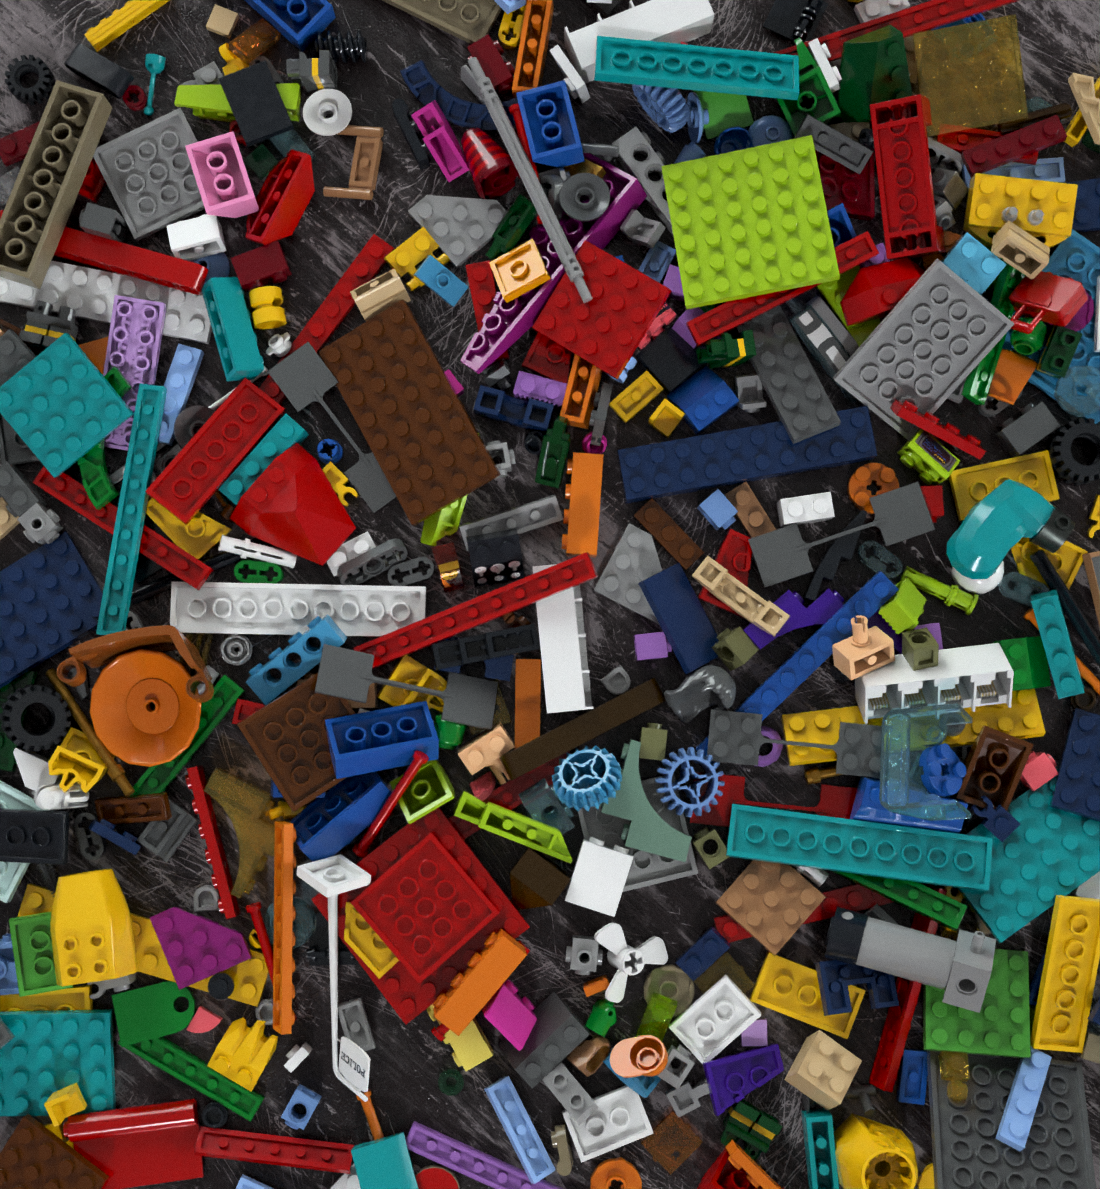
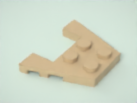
(1089, 105)

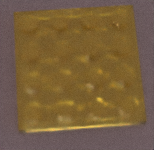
(971, 74)

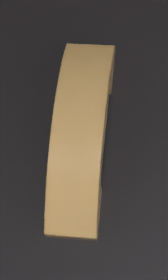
(739, 597)

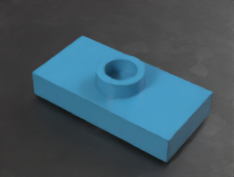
(441, 280)

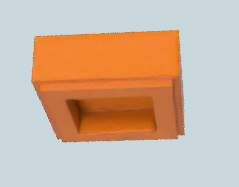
(596, 985)

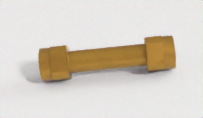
(814, 775)

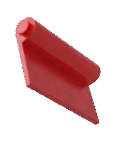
(140, 1143)

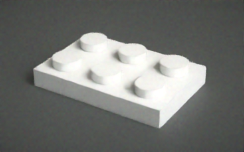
(715, 1019)
(613, 1125)

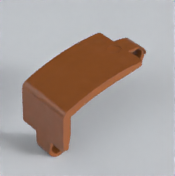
(162, 638)

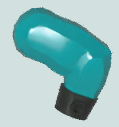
(1000, 523)

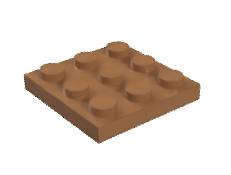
(770, 902)

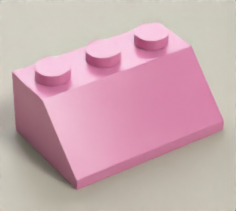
(222, 176)

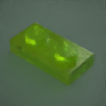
(657, 1016)

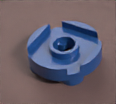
(937, 760)

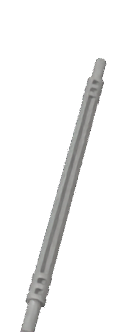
(530, 180)

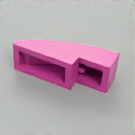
(441, 140)

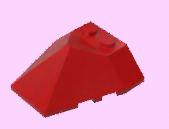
(295, 508)

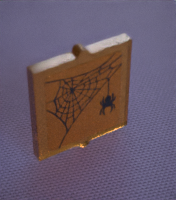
(671, 1142)

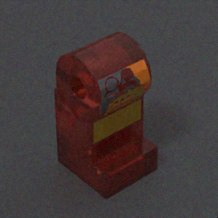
(448, 567)

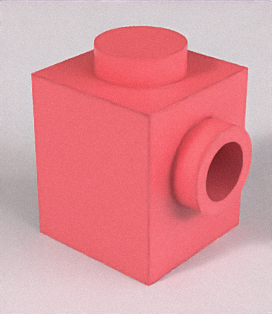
(1038, 770)

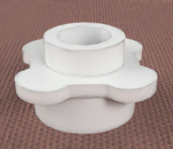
(279, 345)

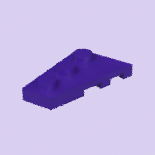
(740, 1073)

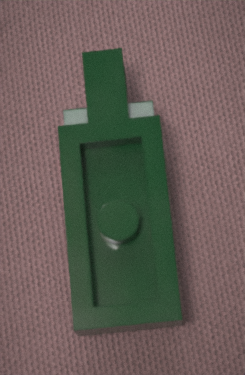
(512, 227)
(553, 454)

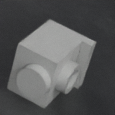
(676, 1075)

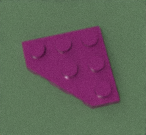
(197, 945)

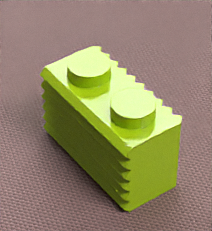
(903, 607)

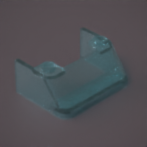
(903, 740)

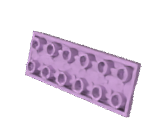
(135, 351)

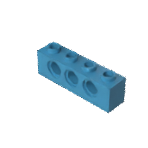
(268, 687)

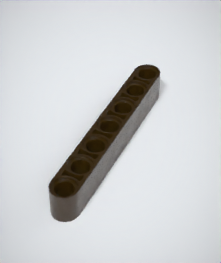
(582, 729)

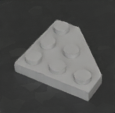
(458, 223)
(629, 565)

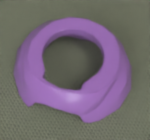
(776, 749)

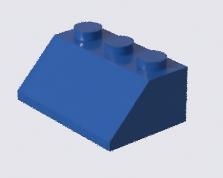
(550, 125)

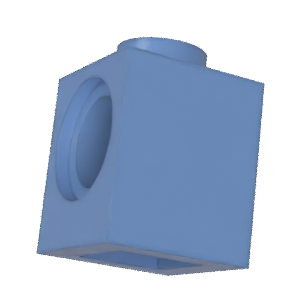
(718, 510)
(303, 1096)

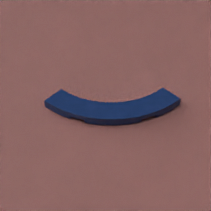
(455, 109)

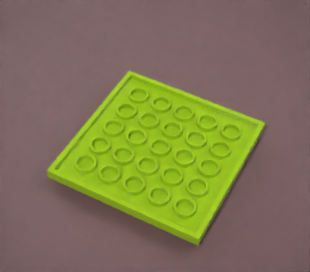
(750, 222)

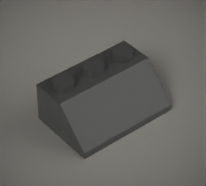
(550, 1041)

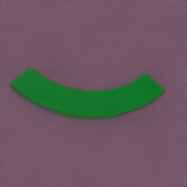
(93, 464)

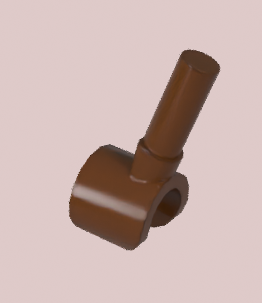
(228, 508)

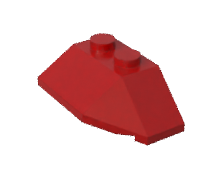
(282, 199)
(878, 290)

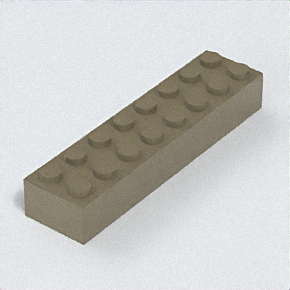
(50, 181)

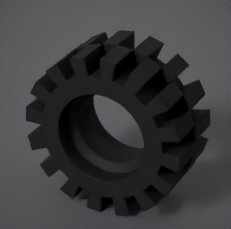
(22, 68)

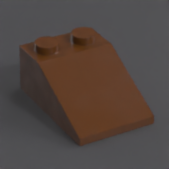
(993, 768)

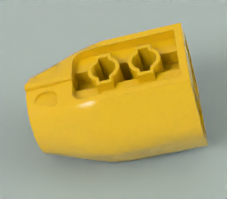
(91, 929)
(874, 1155)

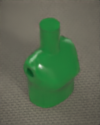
(602, 1017)

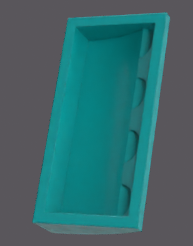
(384, 1164)

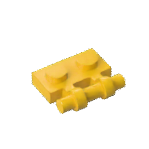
(411, 253)

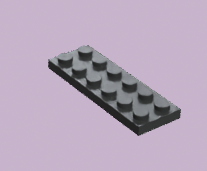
(789, 377)

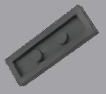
(835, 144)

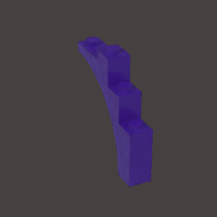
(814, 615)

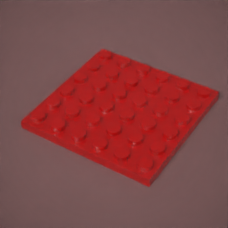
(397, 984)

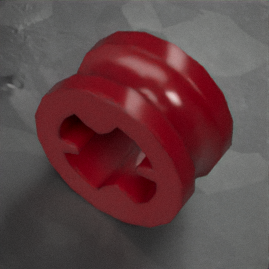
(130, 103)

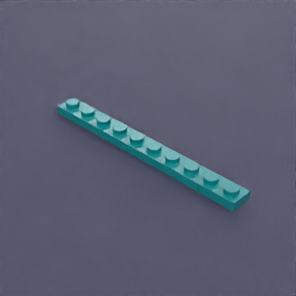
(131, 509)

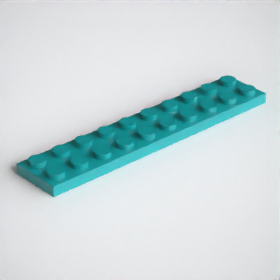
(860, 847)

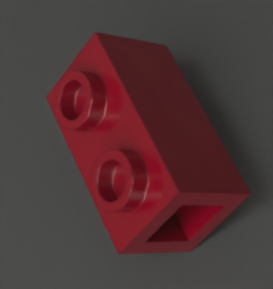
(493, 66)

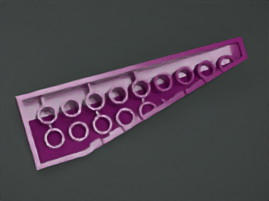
(512, 319)

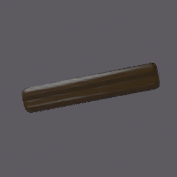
(1062, 110)

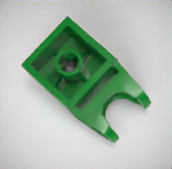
(813, 87)

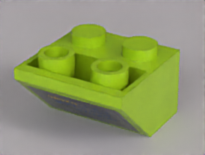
(928, 458)

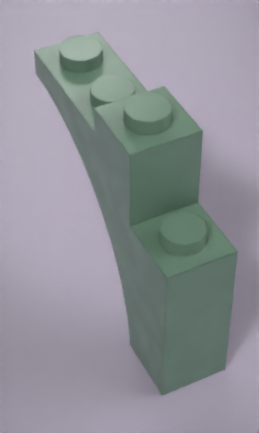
(646, 828)

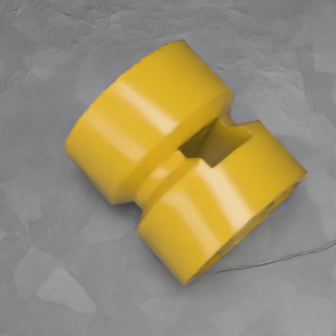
(267, 307)

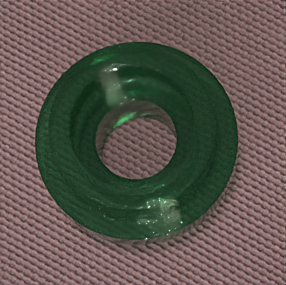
(447, 1089)

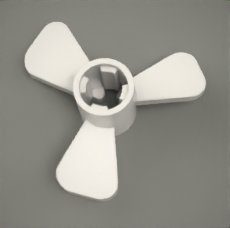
(626, 958)

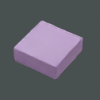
(755, 1034)

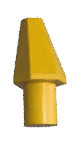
(284, 810)

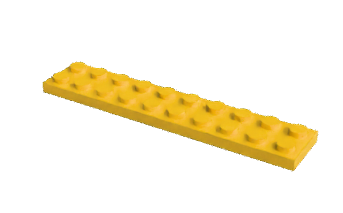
(823, 726)
(248, 976)

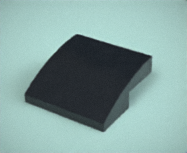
(669, 359)

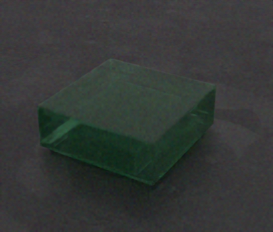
(261, 161)

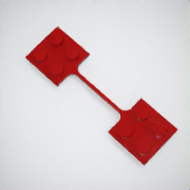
(834, 801)

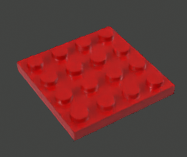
(611, 323)
(425, 907)

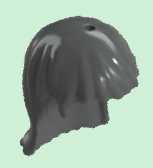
(700, 690)

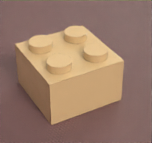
(823, 1070)

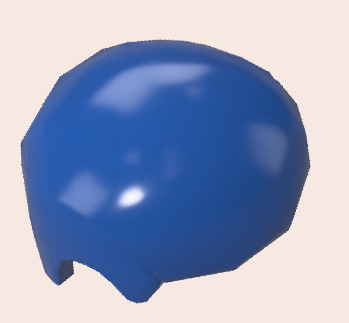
(732, 140)

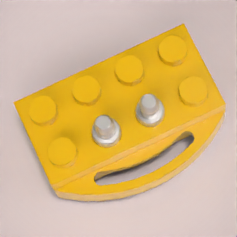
(1035, 206)

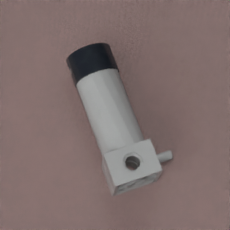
(955, 966)

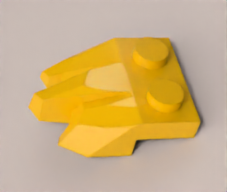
(413, 673)
(77, 762)
(243, 1053)

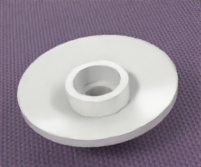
(324, 103)

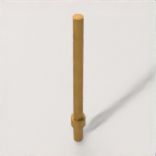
(115, 770)

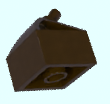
(536, 880)

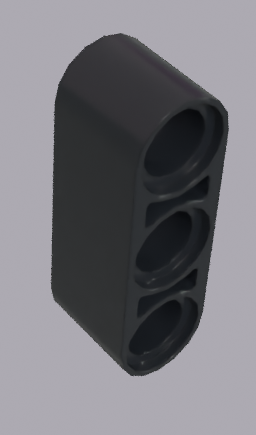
(99, 71)

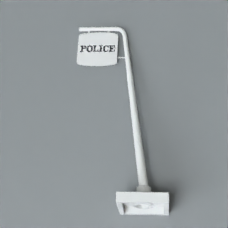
(330, 878)

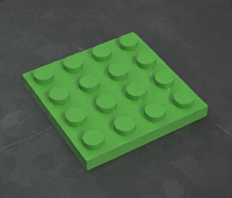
(1003, 1021)

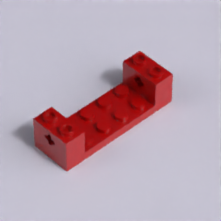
(906, 178)

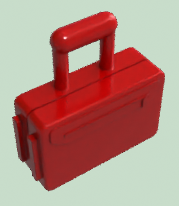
(1047, 300)

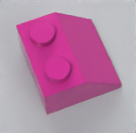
(511, 1014)

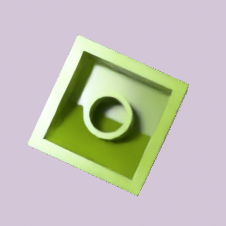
(426, 791)

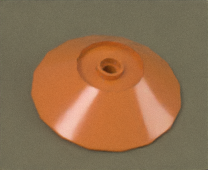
(123, 710)

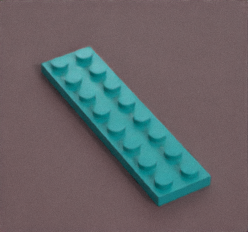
(697, 68)

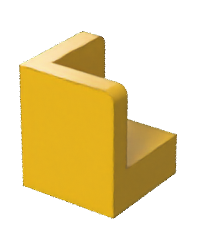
(666, 418)
(65, 1103)

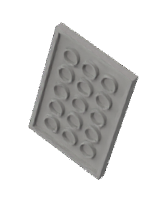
(923, 347)

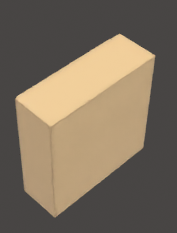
(222, 21)

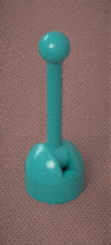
(155, 65)

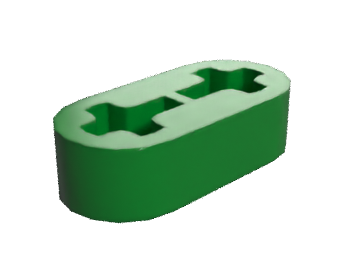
(259, 567)

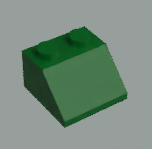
(1027, 661)

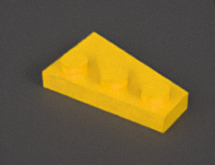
(196, 537)

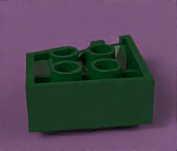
(871, 73)

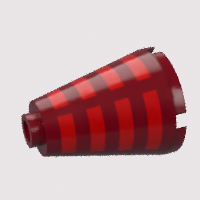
(488, 164)

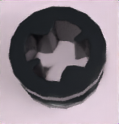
(866, 138)

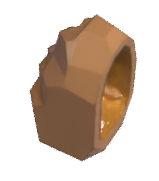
(589, 1055)

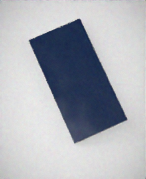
(681, 617)

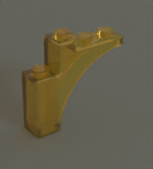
(246, 807)

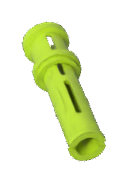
(950, 594)

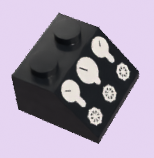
(495, 557)

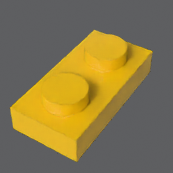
(636, 396)

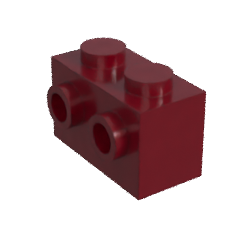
(261, 266)

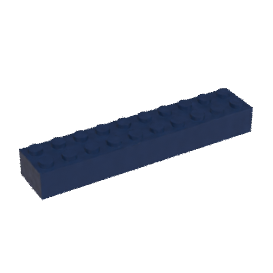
(741, 457)

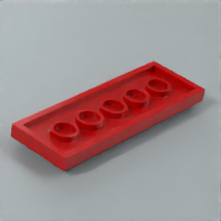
(215, 451)

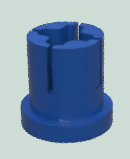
(337, 451)

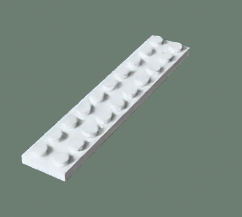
(93, 294)
(291, 607)

